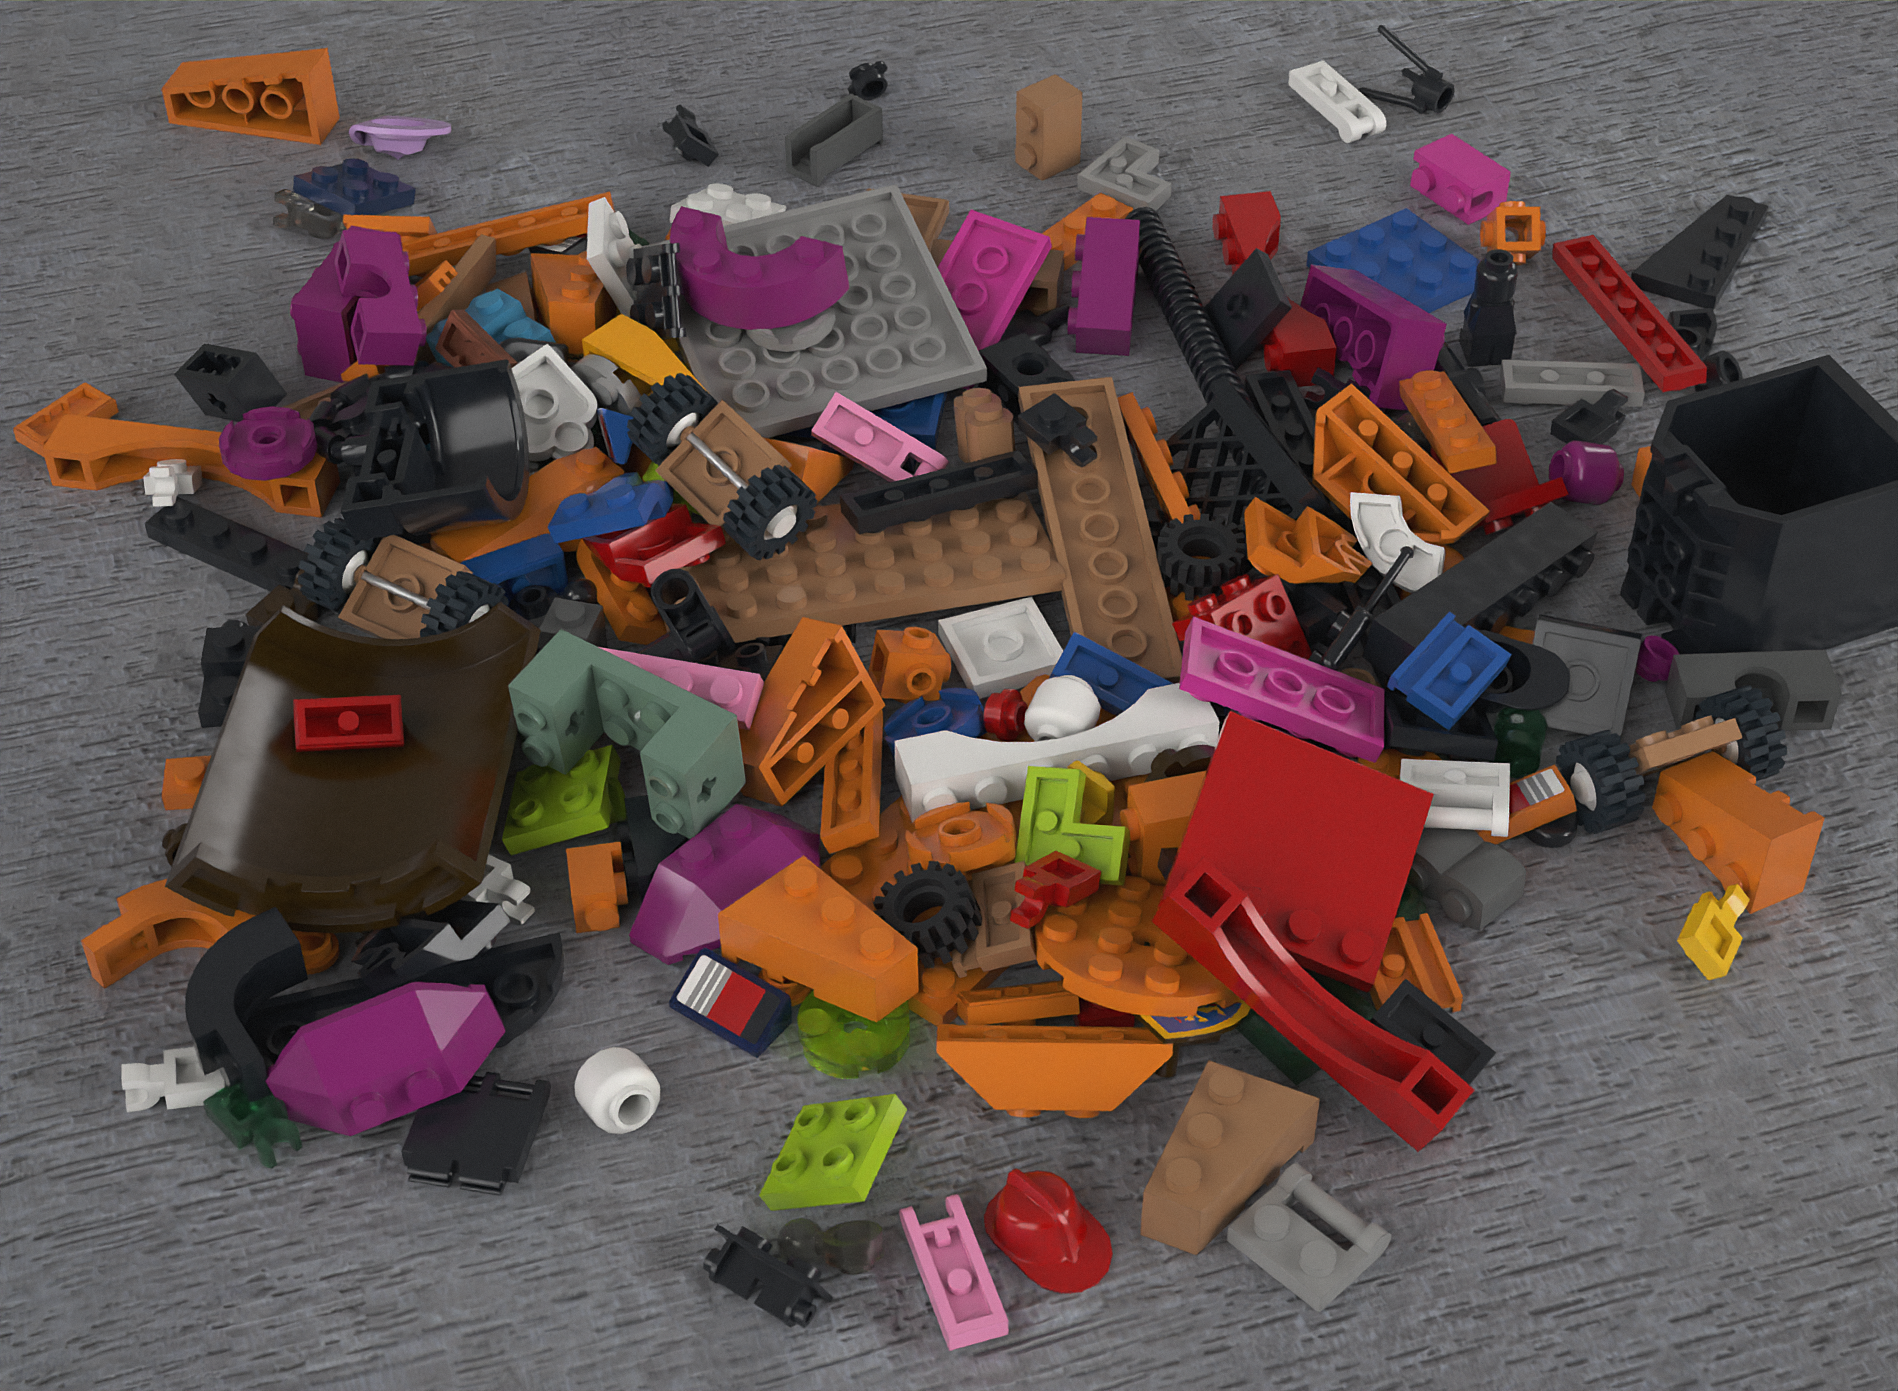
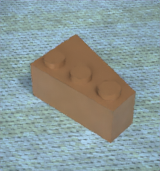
(1221, 1152)

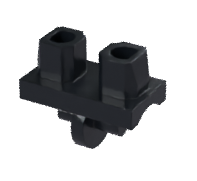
(1316, 608)

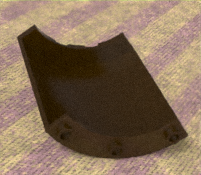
(356, 831)

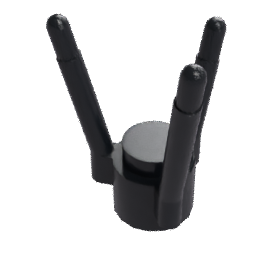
(1428, 88)

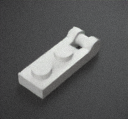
(1337, 101)

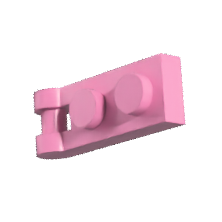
(873, 441)

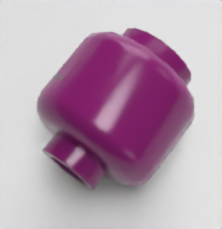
(1588, 471)

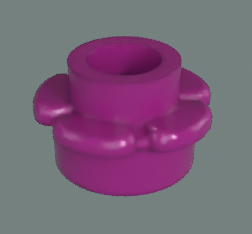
(1655, 658)

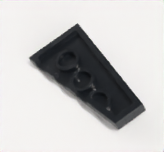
(1704, 255)

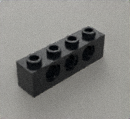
(1019, 364)

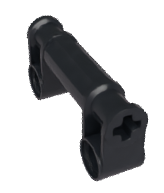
(693, 623)

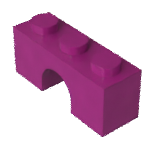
(386, 318)

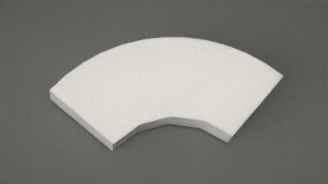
(1382, 534)

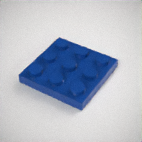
(1405, 258)

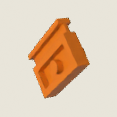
(1416, 955)

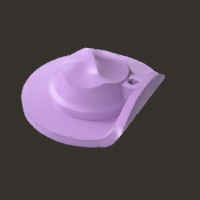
(397, 134)

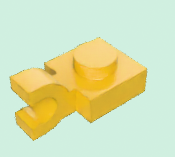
(1710, 931)

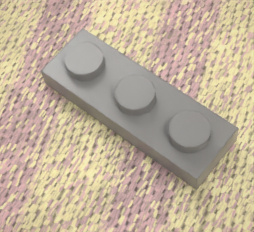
(1568, 382)

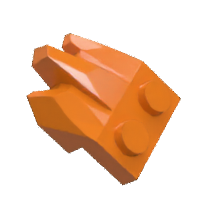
(1303, 548)

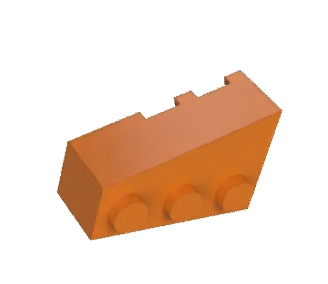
(569, 297)
(1738, 828)
(823, 938)

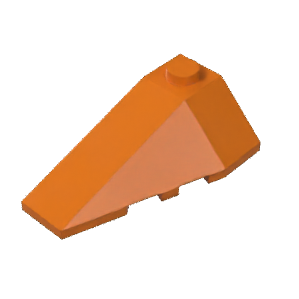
(547, 488)

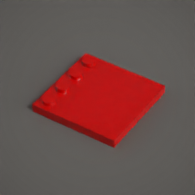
(1308, 842)

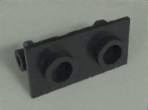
(787, 1286)

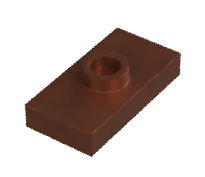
(467, 343)

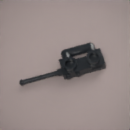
(1349, 628)

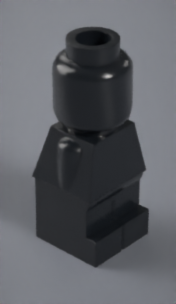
(1489, 314)

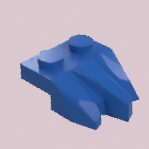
(614, 507)

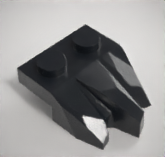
(428, 943)

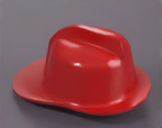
(1048, 1232)

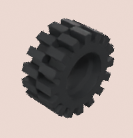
(1200, 538)
(927, 890)

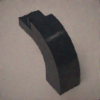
(226, 988)

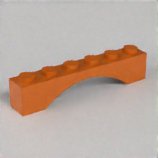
(108, 452)

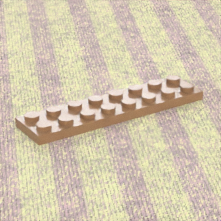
(1104, 534)

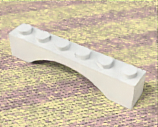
(957, 768)

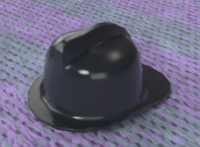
(1528, 682)

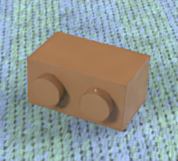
(1048, 127)

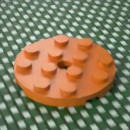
(1105, 959)

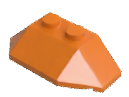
(1369, 454)
(1052, 1066)

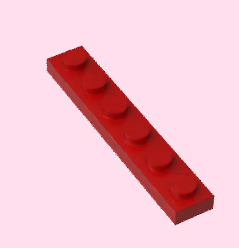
(1629, 314)

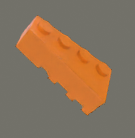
(257, 95)

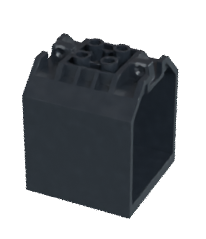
(1769, 515)

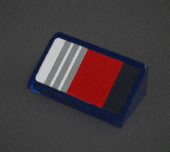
(732, 1003)

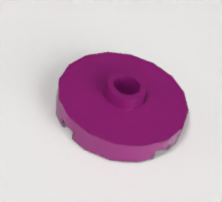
(268, 444)

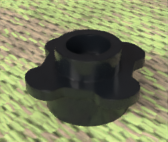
(868, 80)

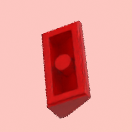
(348, 723)

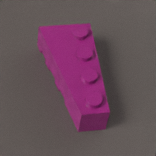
(1374, 330)

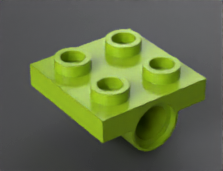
(559, 807)
(833, 1153)

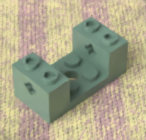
(684, 741)

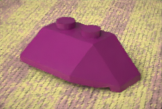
(711, 874)
(385, 1056)

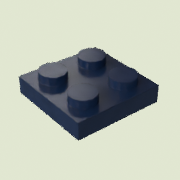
(354, 188)

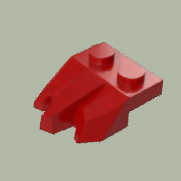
(658, 546)

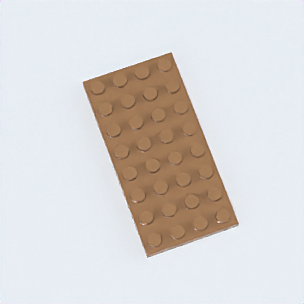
(905, 570)

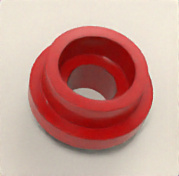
(1005, 714)

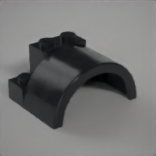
(475, 459)

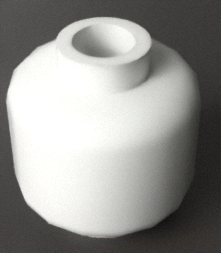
(1061, 709)
(617, 1090)

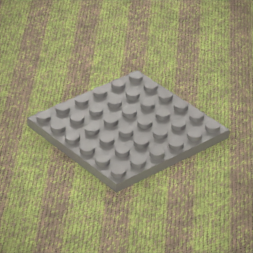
(892, 329)

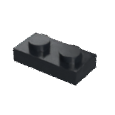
(1425, 1024)

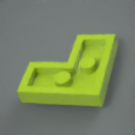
(1053, 824)

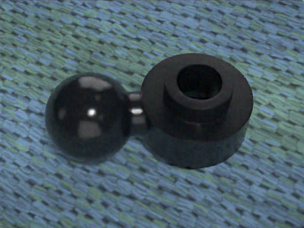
(536, 600)

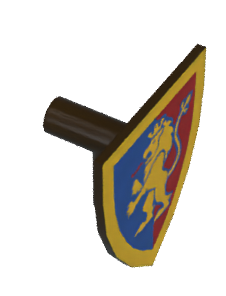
(1194, 1030)

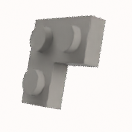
(1124, 176)

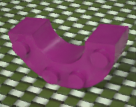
(754, 289)

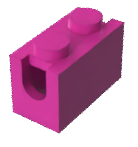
(1460, 178)

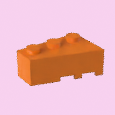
(806, 711)

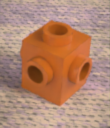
(1520, 220)
(909, 664)

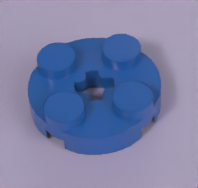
(956, 712)

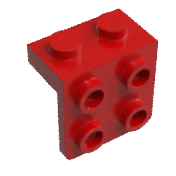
(1511, 484)
(1253, 610)

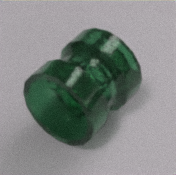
(1520, 740)

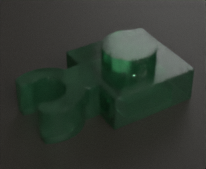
(259, 1122)

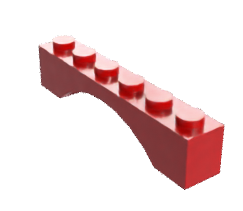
(1301, 338)
(1386, 1074)

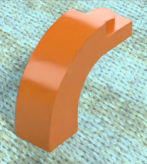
(150, 925)

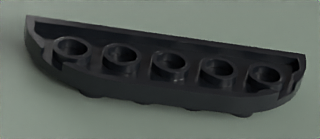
(517, 975)

